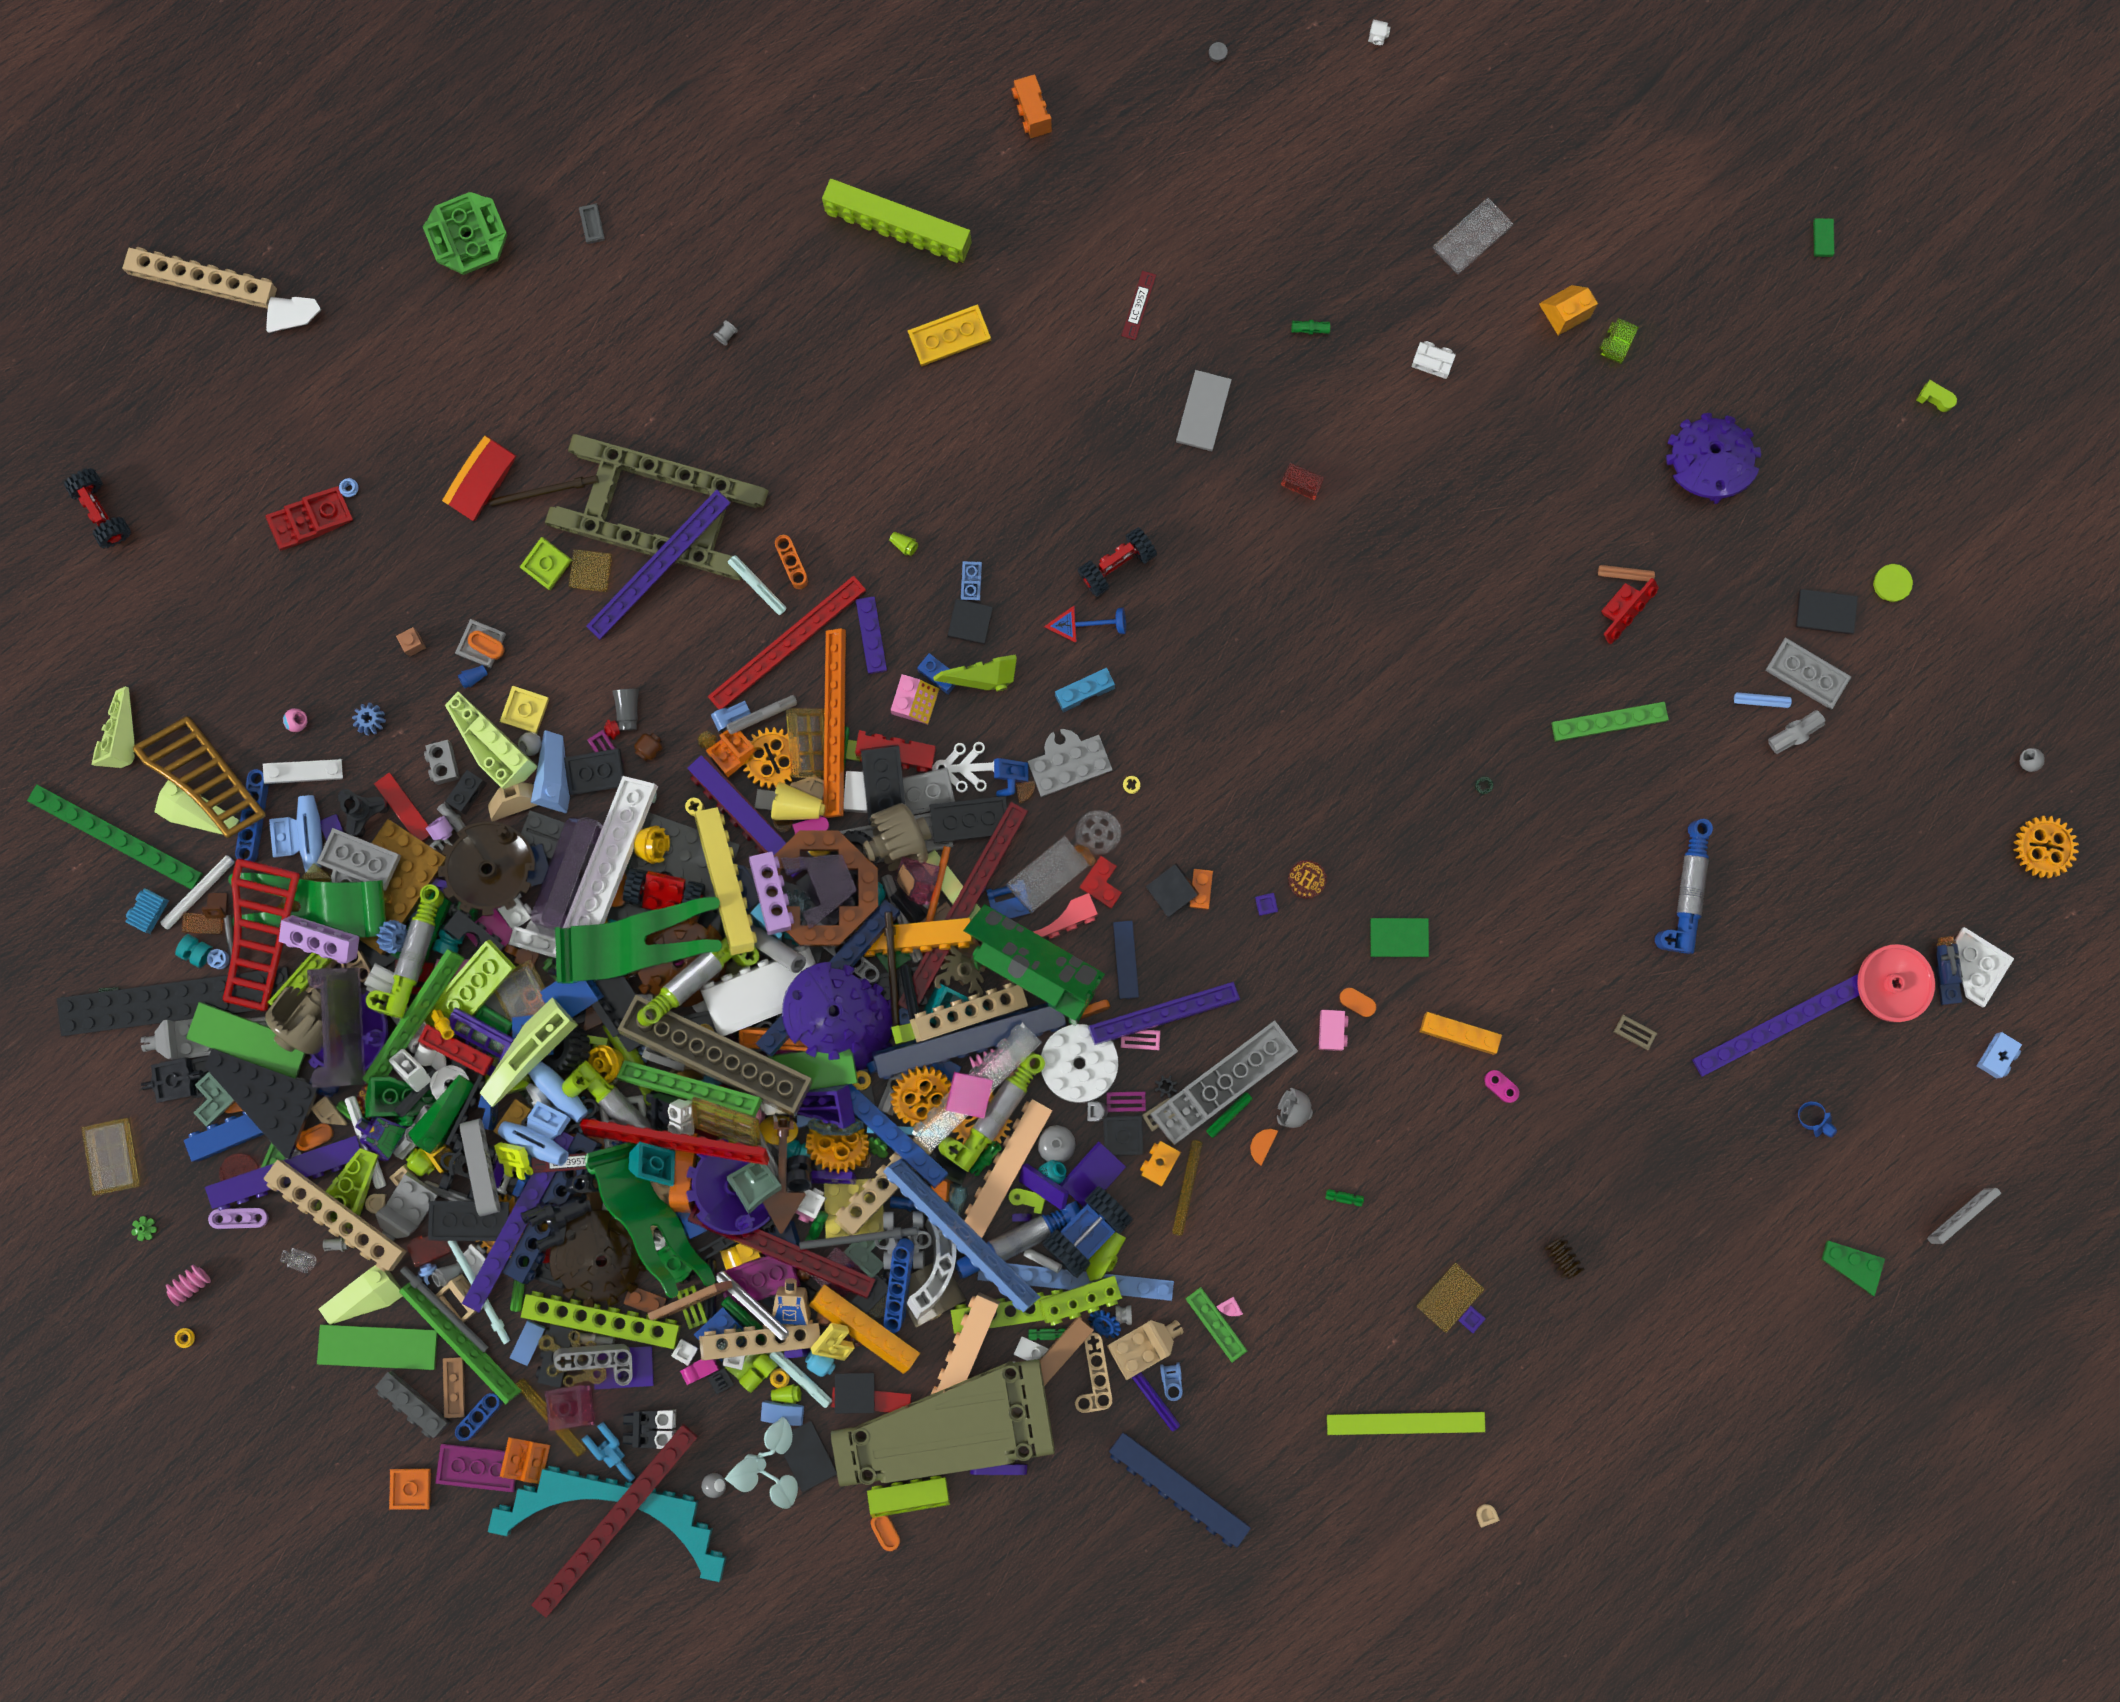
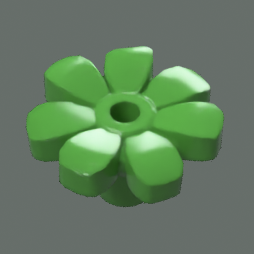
(878, 1147)
(144, 1228)

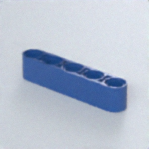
(252, 844)
(900, 1277)

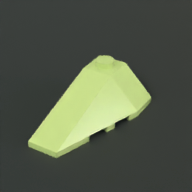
(366, 1294)

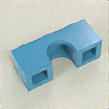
(1092, 685)

